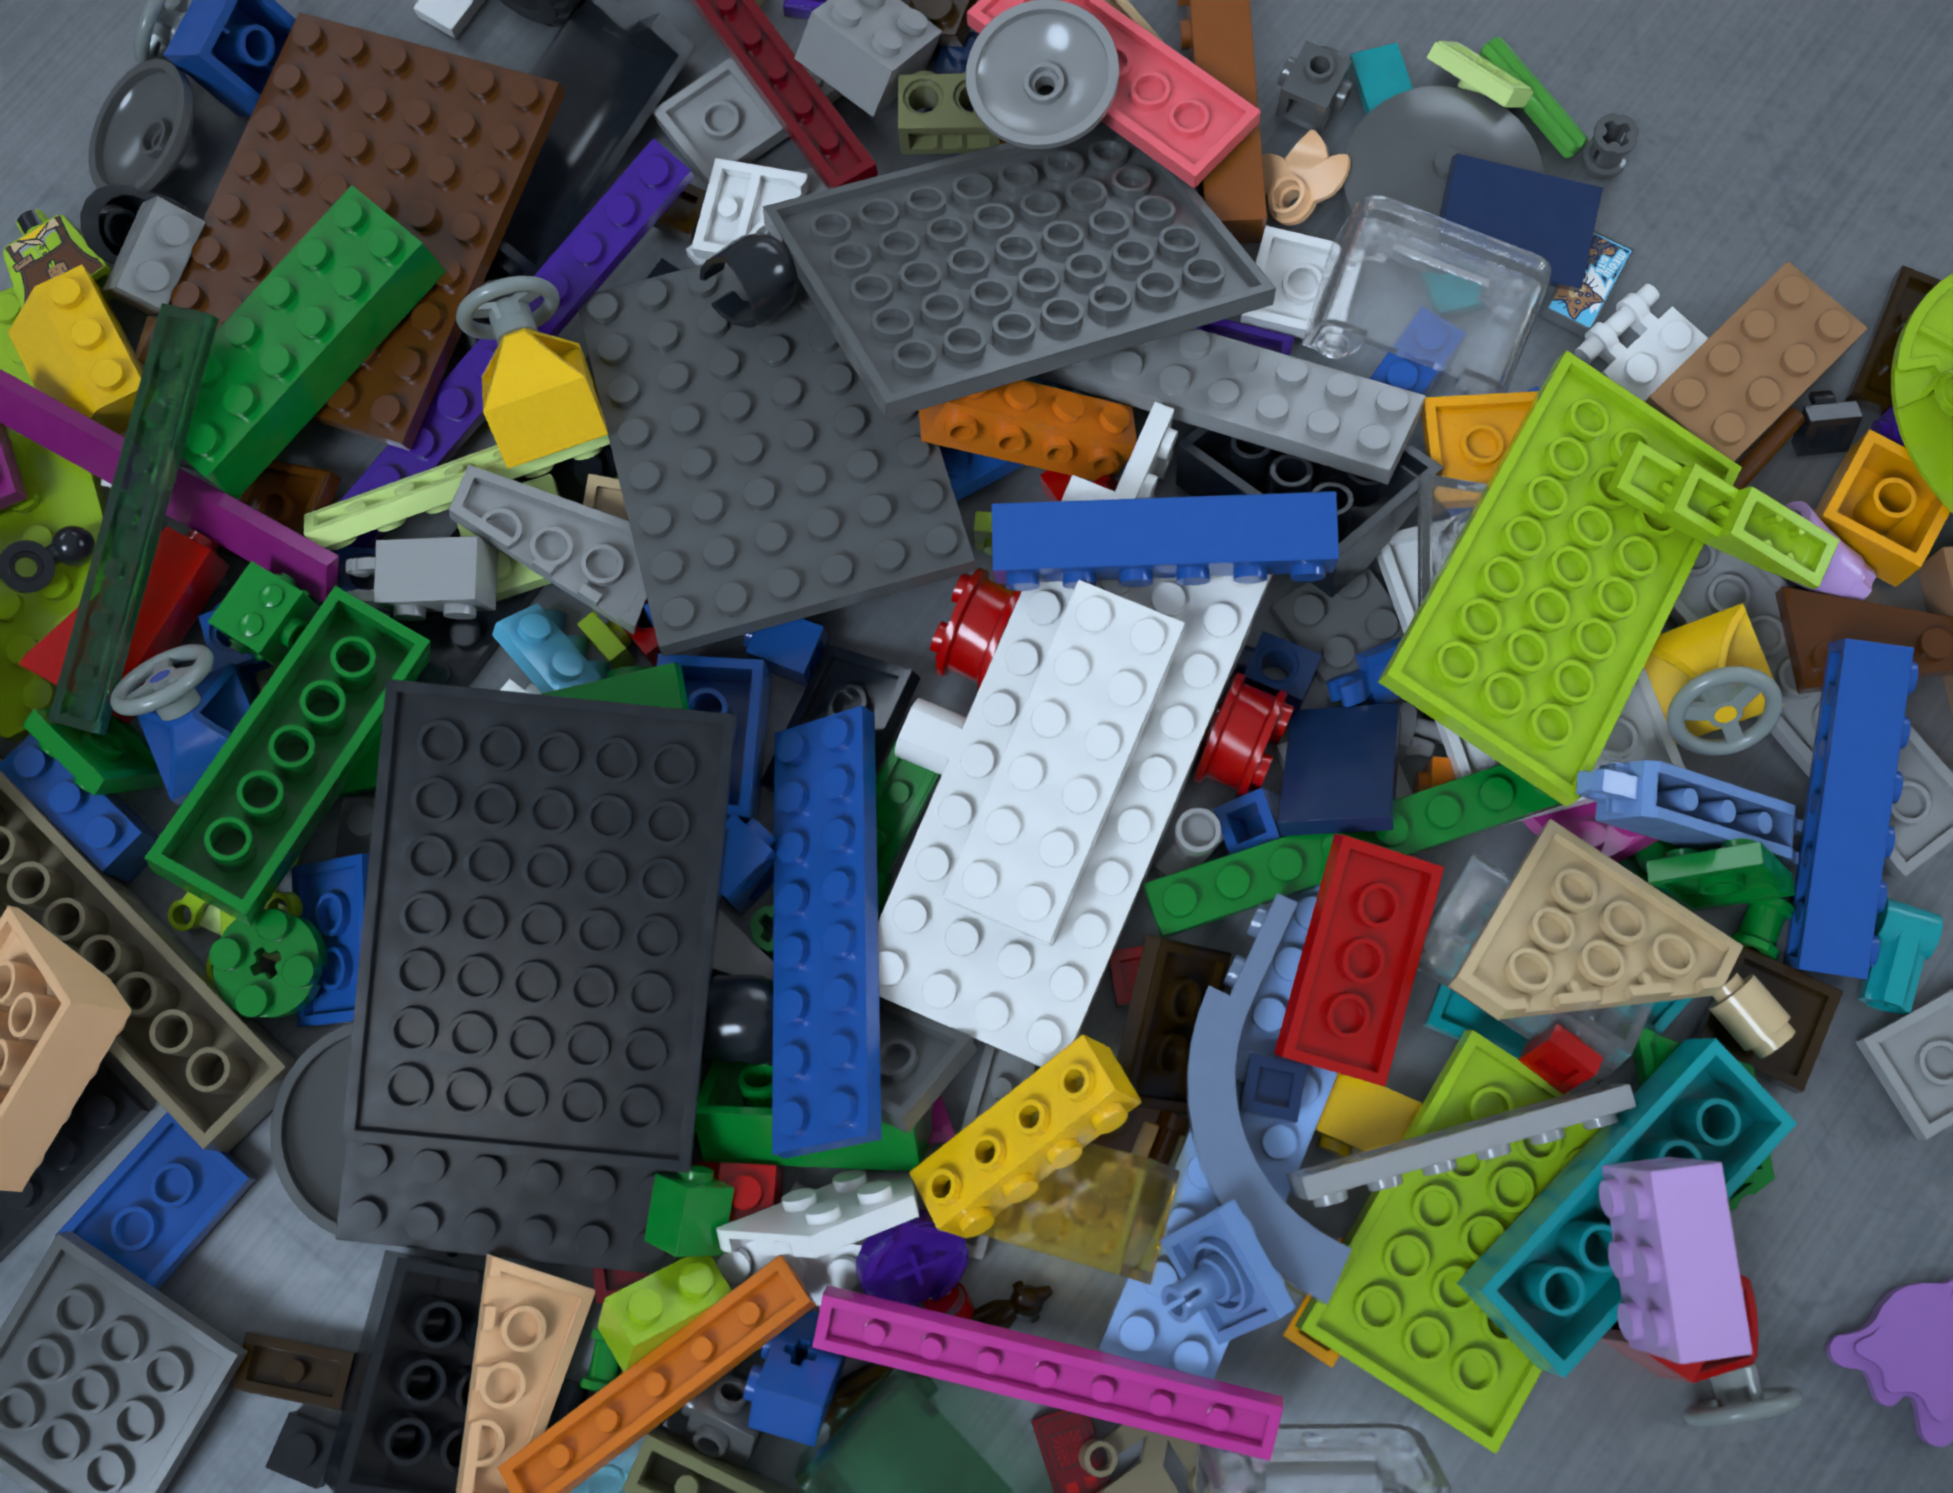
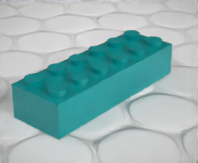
(1551, 1269)

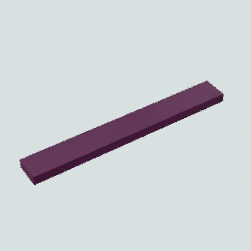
(192, 499)

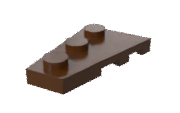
(1816, 619)

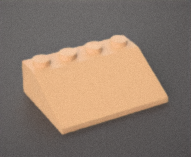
(53, 1035)

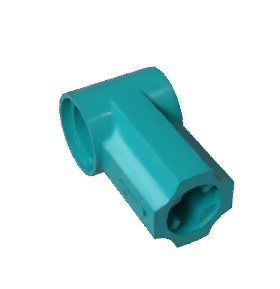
(1906, 941)

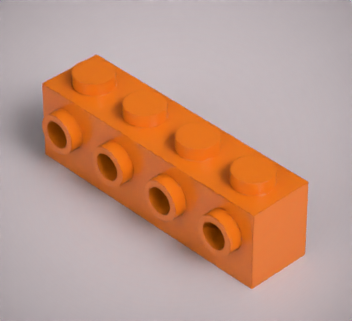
(1036, 428)

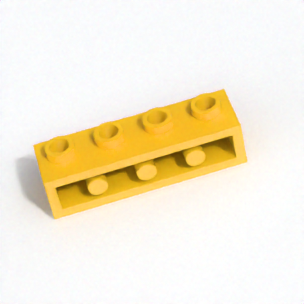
(1025, 1138)

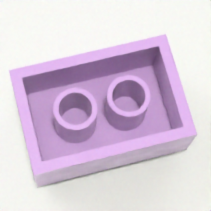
(1675, 1259)

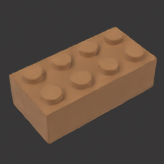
(1758, 363)

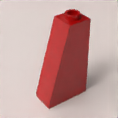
(177, 590)

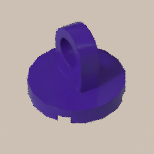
(911, 1262)

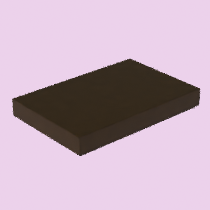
(1163, 1018)

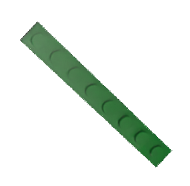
(1298, 861)

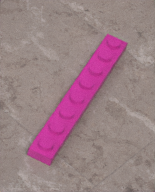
(1049, 1372)

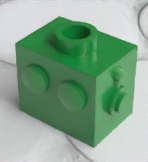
(264, 614)

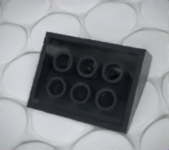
(1365, 508)
(409, 1381)

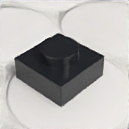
(303, 1449)

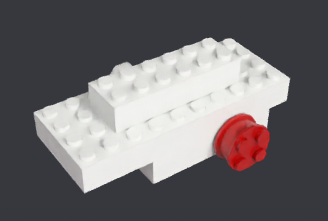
(1060, 788)

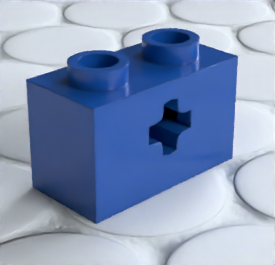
(794, 1384)

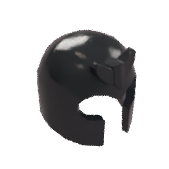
(764, 272)
(740, 1020)

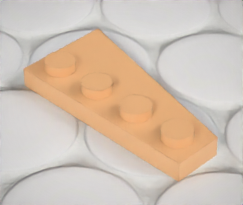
(518, 1366)

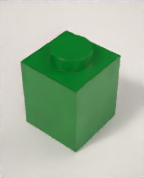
(687, 1212)

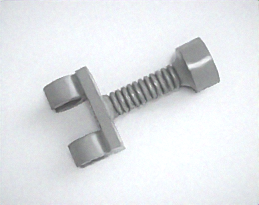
(1196, 838)

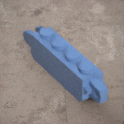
(1688, 808)

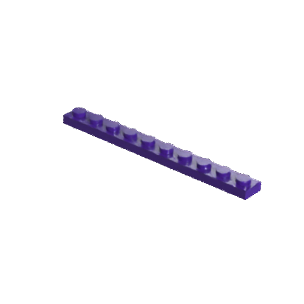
(577, 273)

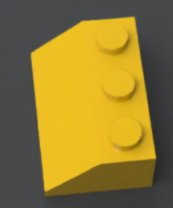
(78, 349)

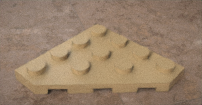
(1587, 937)

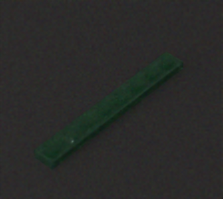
(133, 518)

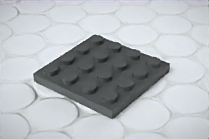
(103, 1377)

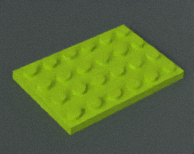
(1412, 1243)

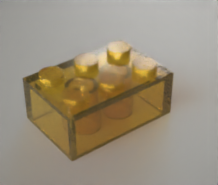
(1096, 1213)

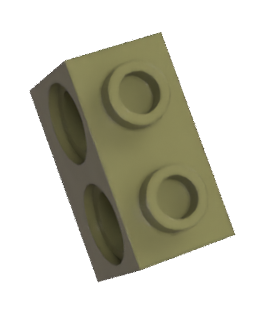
(946, 127)

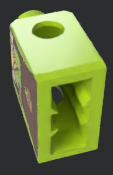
(48, 251)

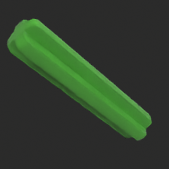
(1542, 106)

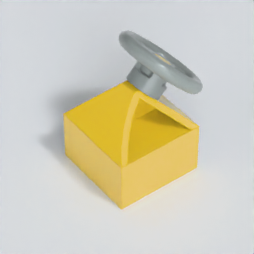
(536, 384)
(1711, 680)

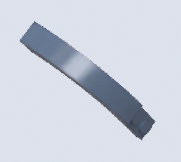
(1293, 1246)

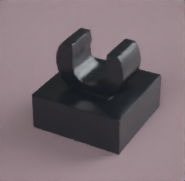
(1827, 425)

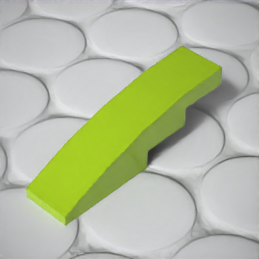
(1723, 517)

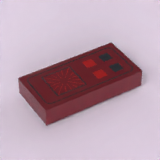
(1060, 1440)

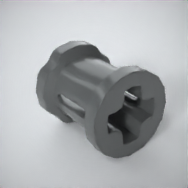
(1612, 151)

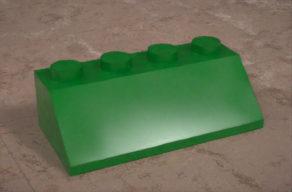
(737, 1127)

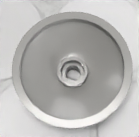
(1039, 47)

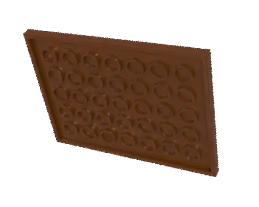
(419, 135)

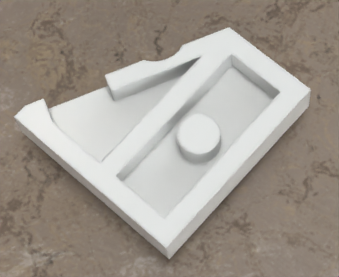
(737, 200)

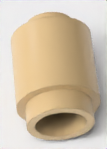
(1752, 1015)

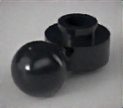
(69, 546)

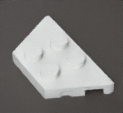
(829, 1217)

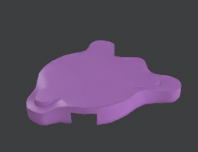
(1907, 1353)

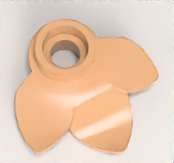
(1305, 174)

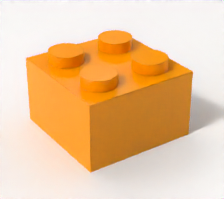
(1883, 508)

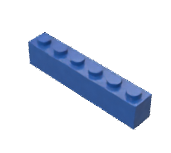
(1165, 539)
(1850, 807)

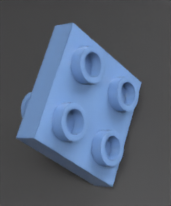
(1224, 1275)

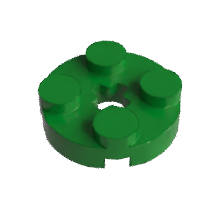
(258, 994)

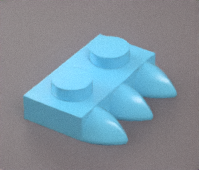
(544, 652)

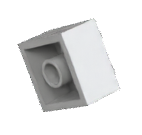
(865, 47)

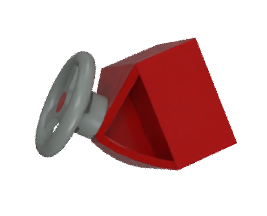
(1733, 1378)

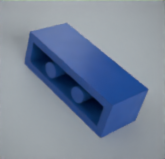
(96, 824)

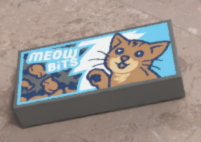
(1581, 308)

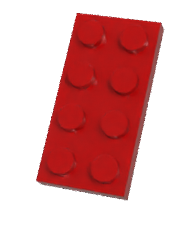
(1359, 960)

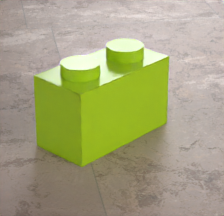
(659, 1306)

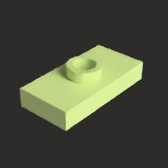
(1480, 74)

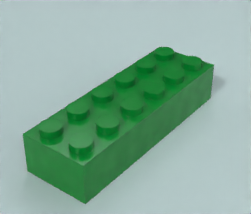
(303, 337)
(288, 758)

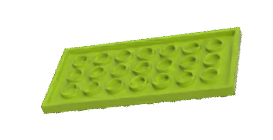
(1552, 586)

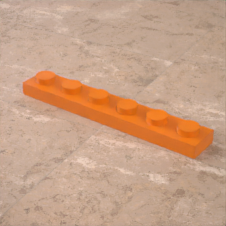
(660, 1382)

